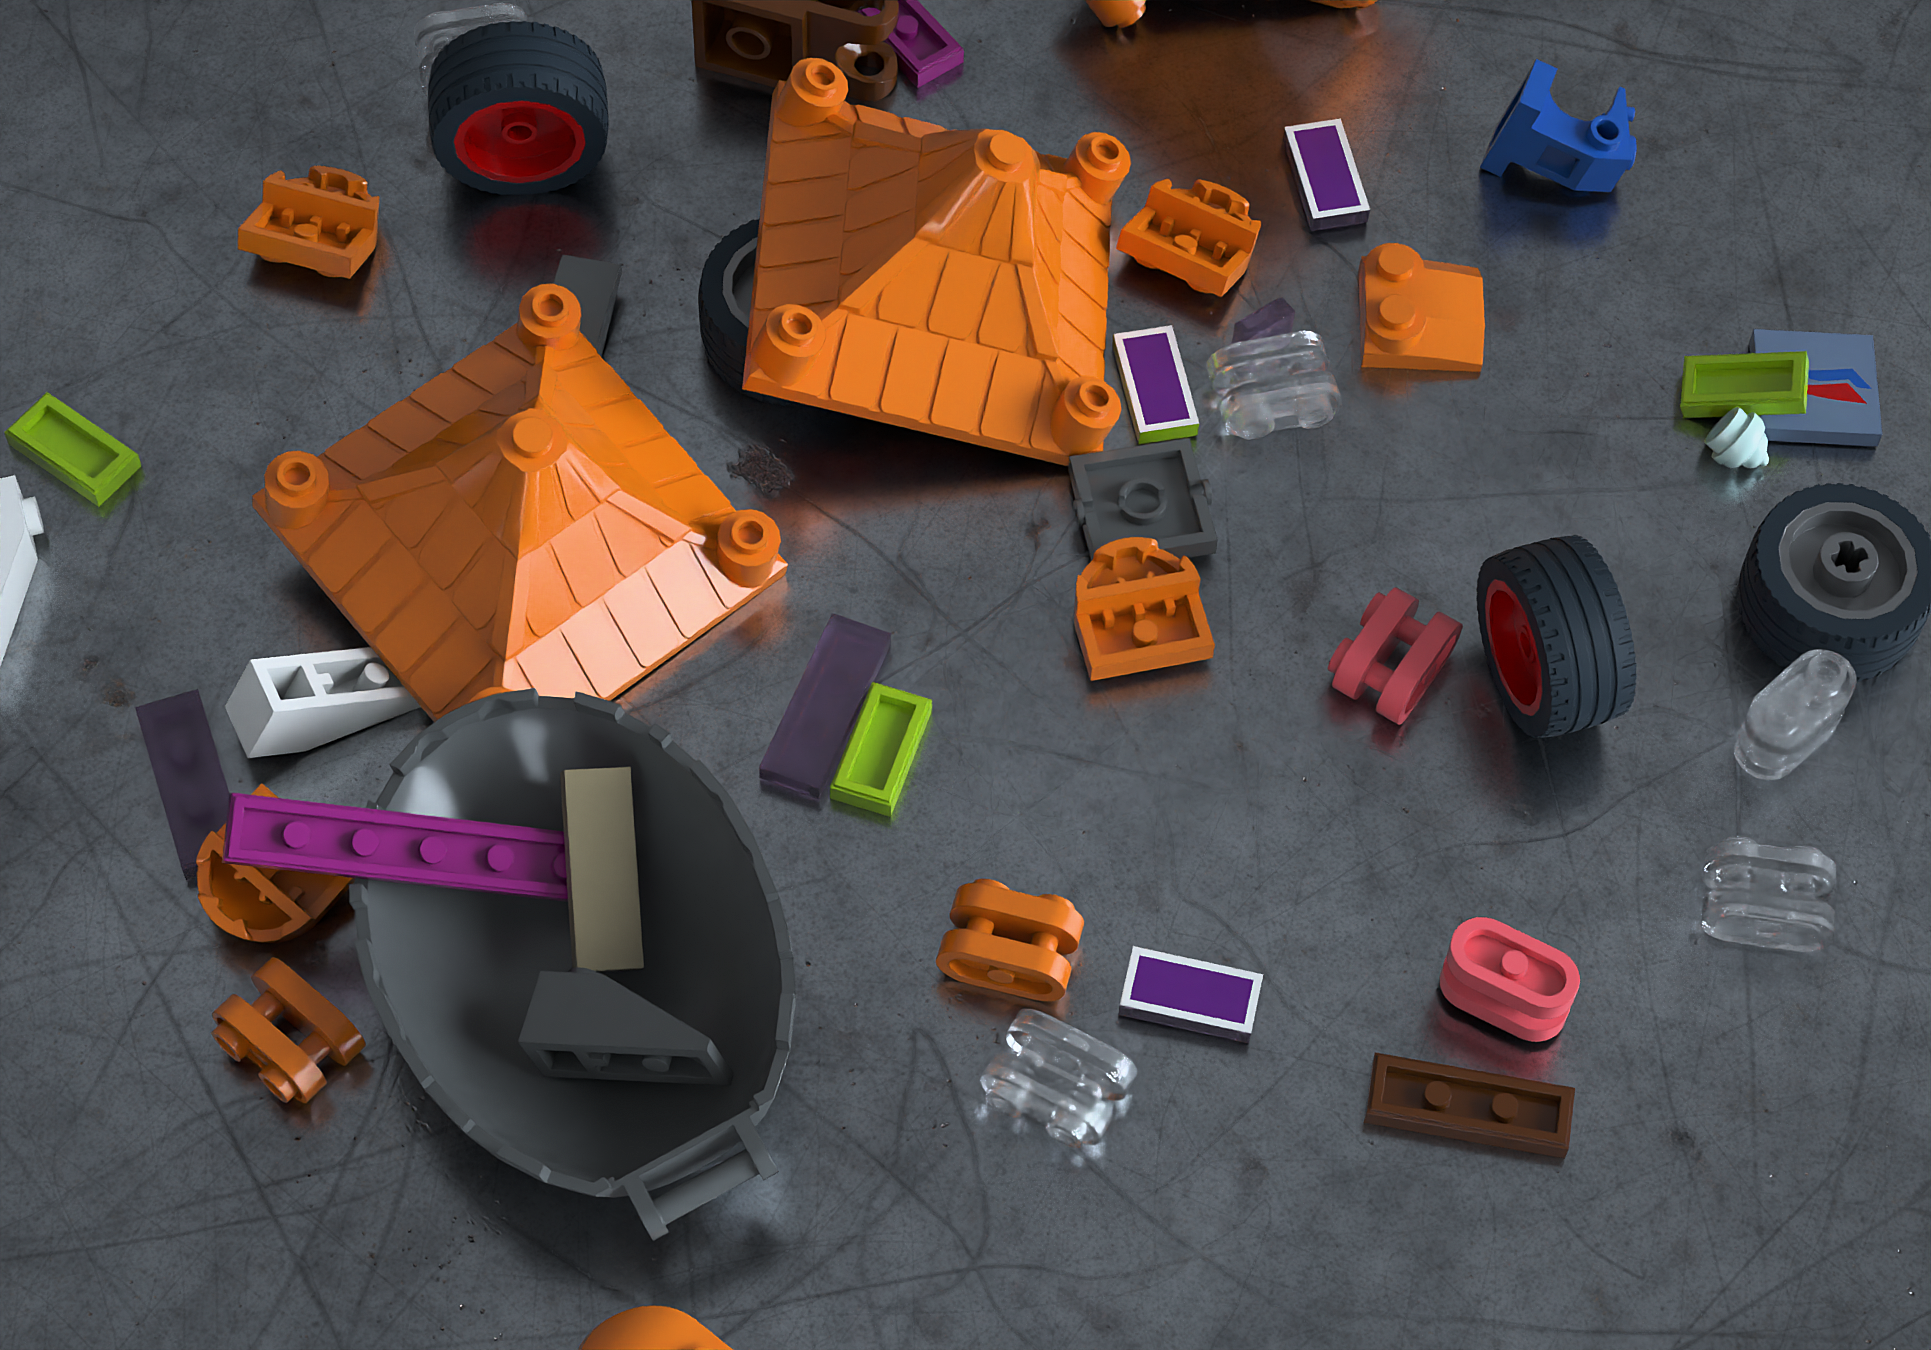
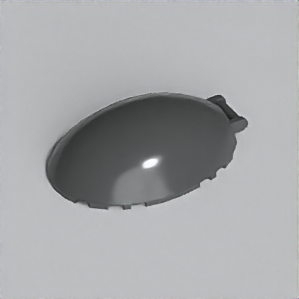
(463, 964)

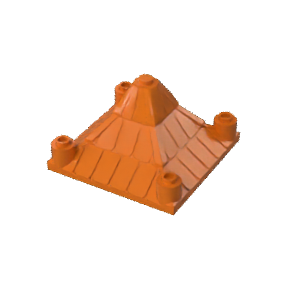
(933, 274)
(520, 525)

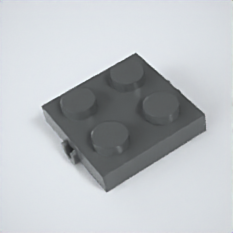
(1144, 494)

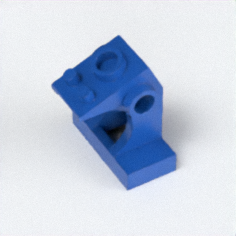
(1560, 146)

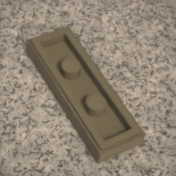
(601, 869)

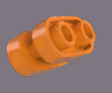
(1010, 940)
(286, 1067)

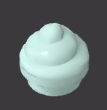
(1739, 440)

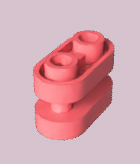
(1386, 624)
(1509, 979)

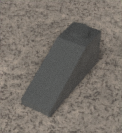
(601, 1030)

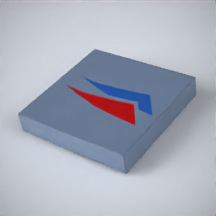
(1840, 391)

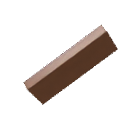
(1470, 1105)

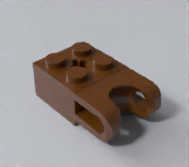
(769, 37)

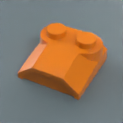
(1419, 312)

